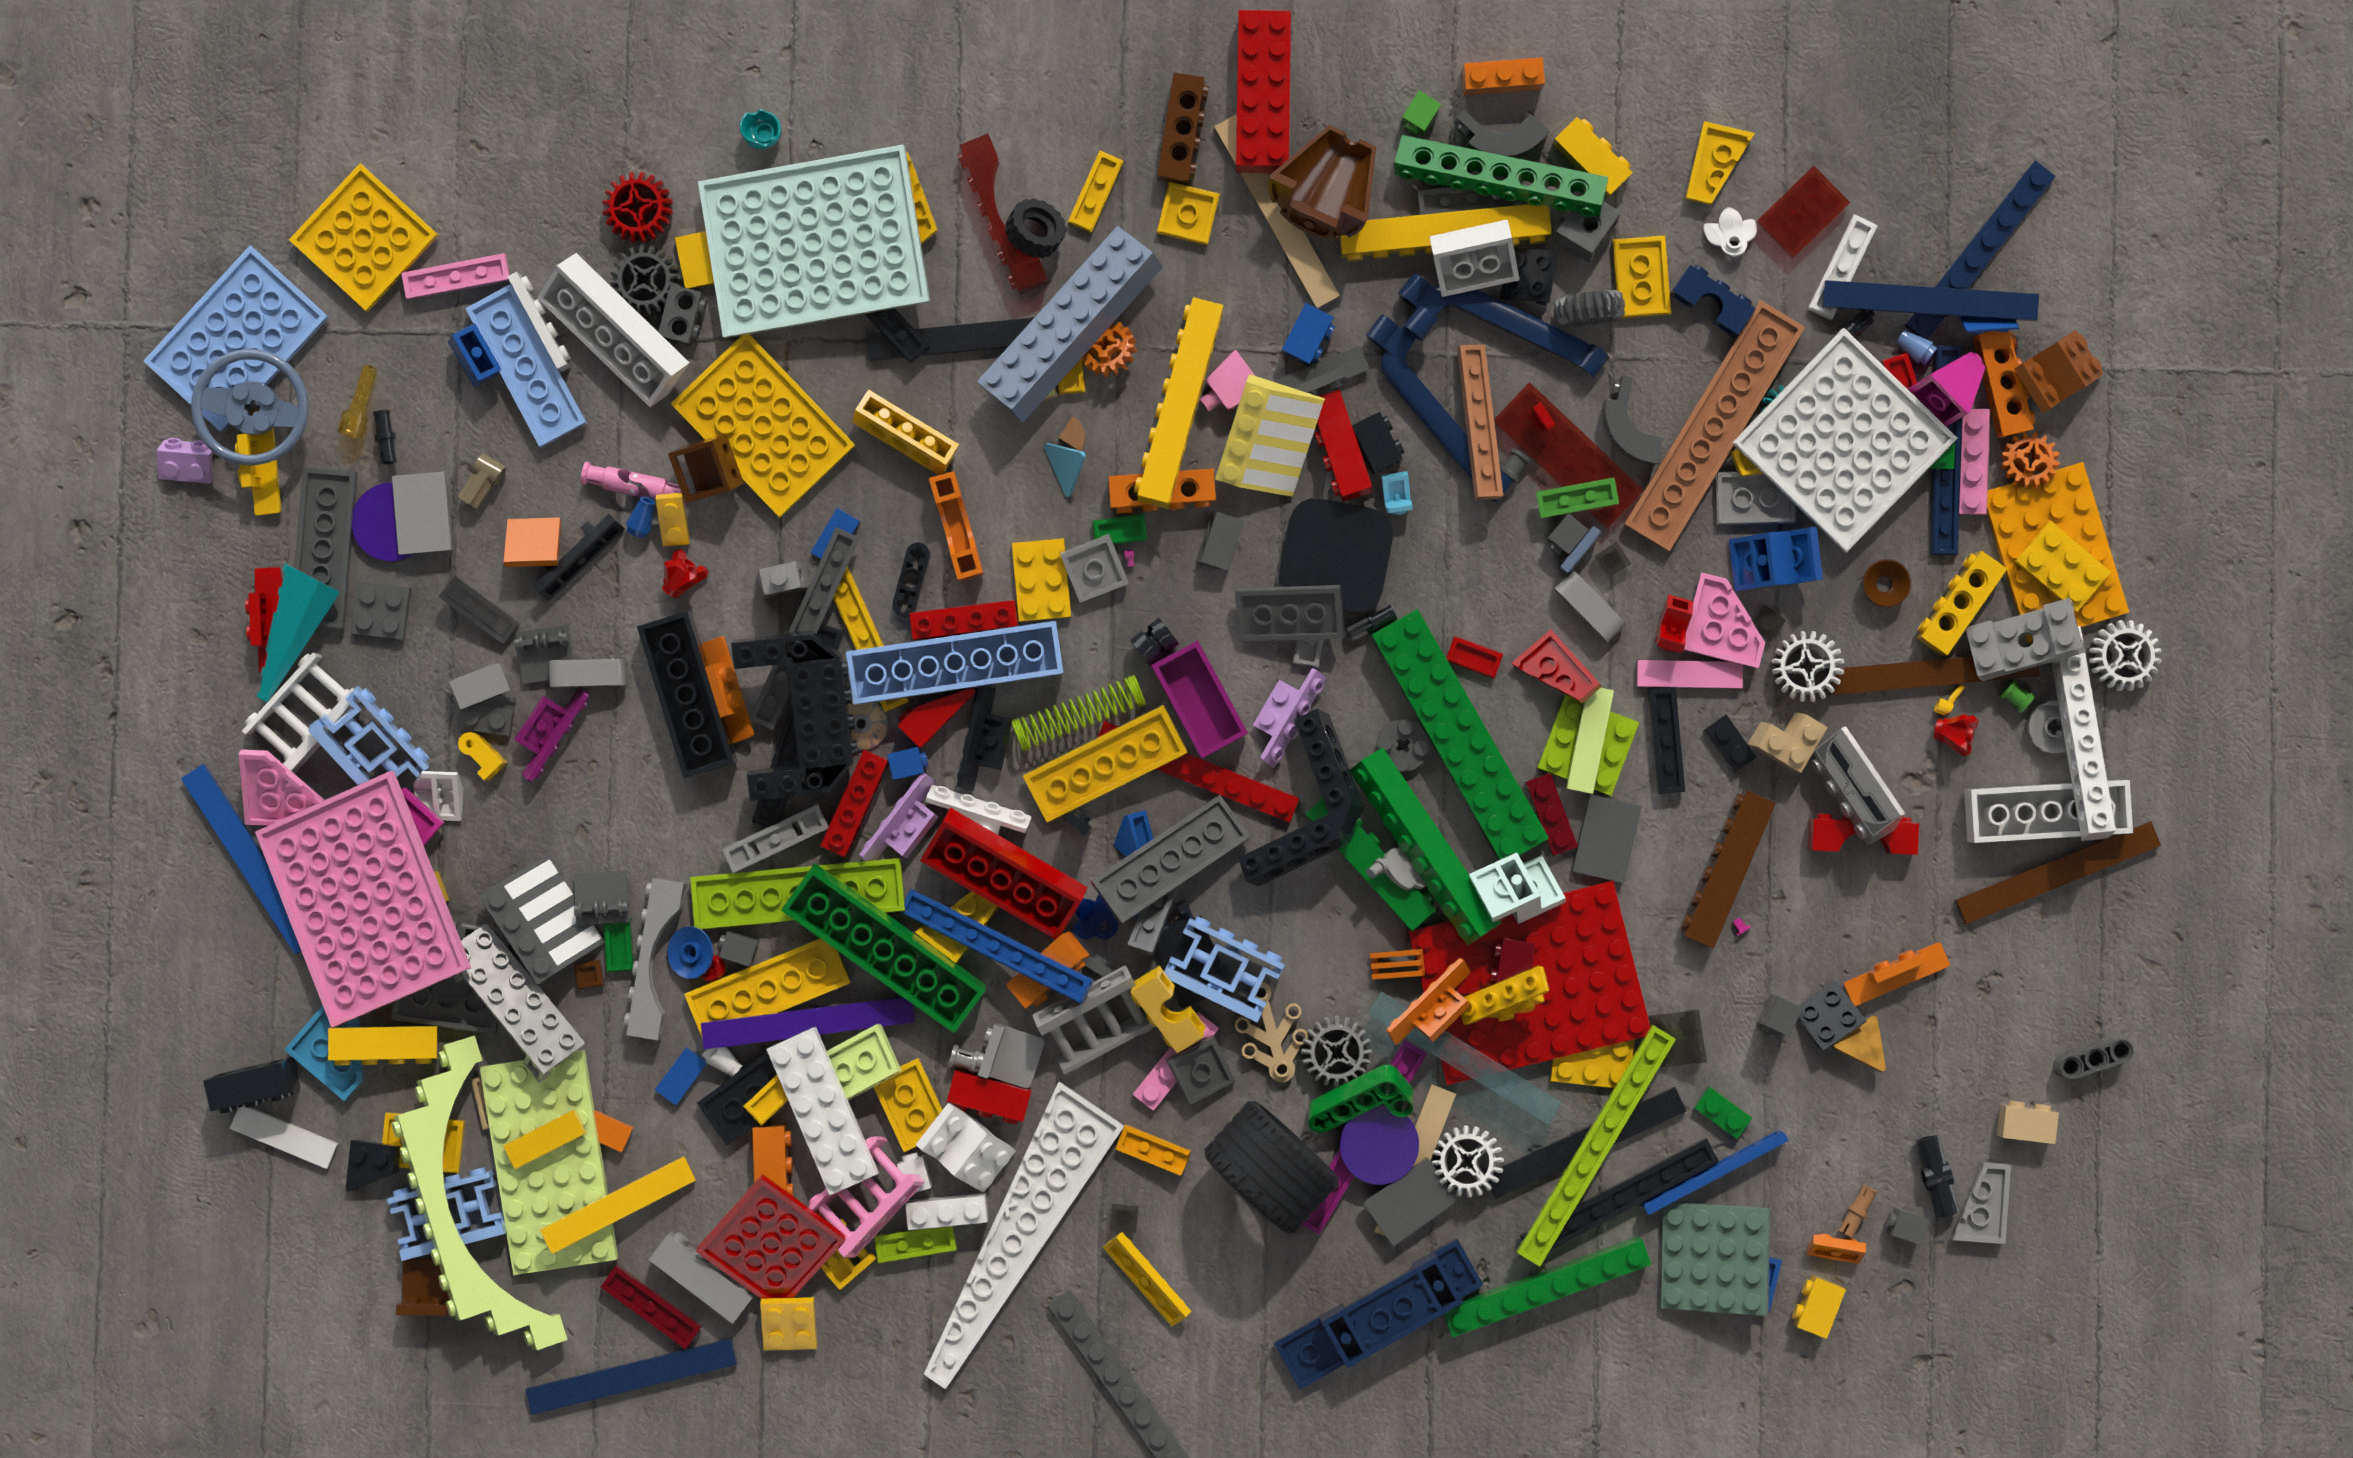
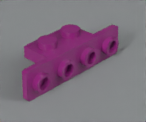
(545, 729)

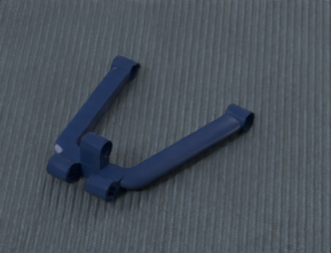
(1427, 304)

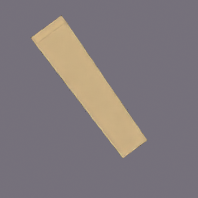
(1430, 1123)

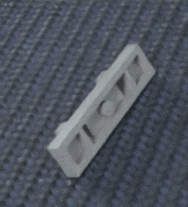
(775, 838)

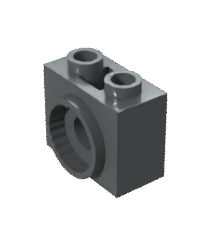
(1584, 243)

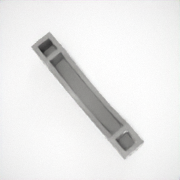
(646, 1012)

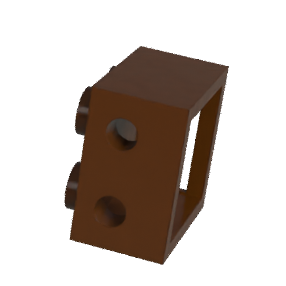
(710, 467)

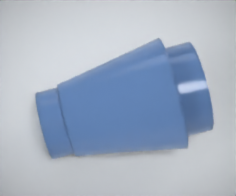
(1916, 347)

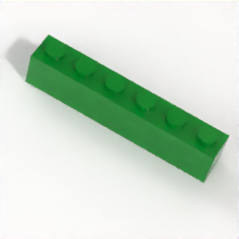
(1361, 852)

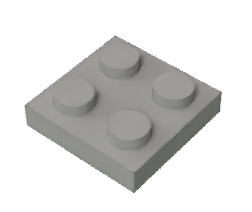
(1094, 568)

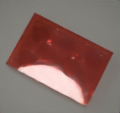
(1803, 212)

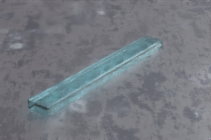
(1473, 1064)

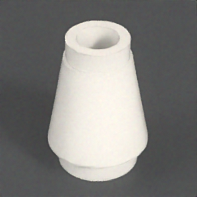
(723, 1060)

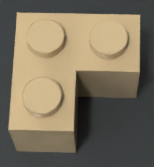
(1789, 747)

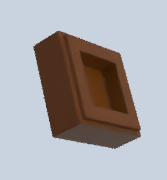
(589, 974)

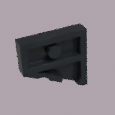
(370, 1162)

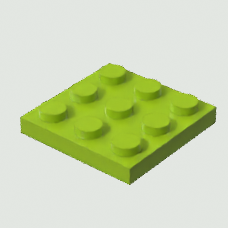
(1562, 738)

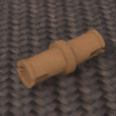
(1857, 1211)

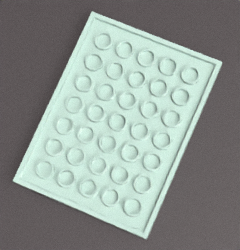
(814, 241)

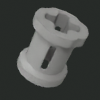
(963, 1059)

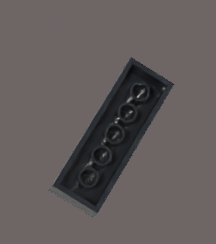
(686, 694)

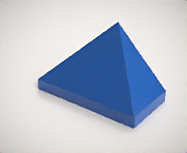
(1133, 833)

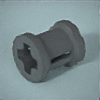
(1515, 464)

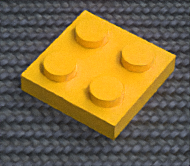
(788, 1323)

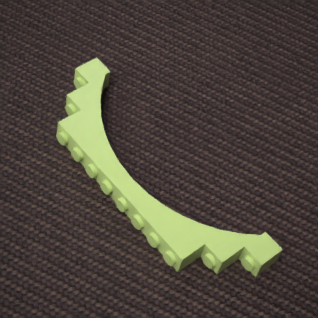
(422, 1139)

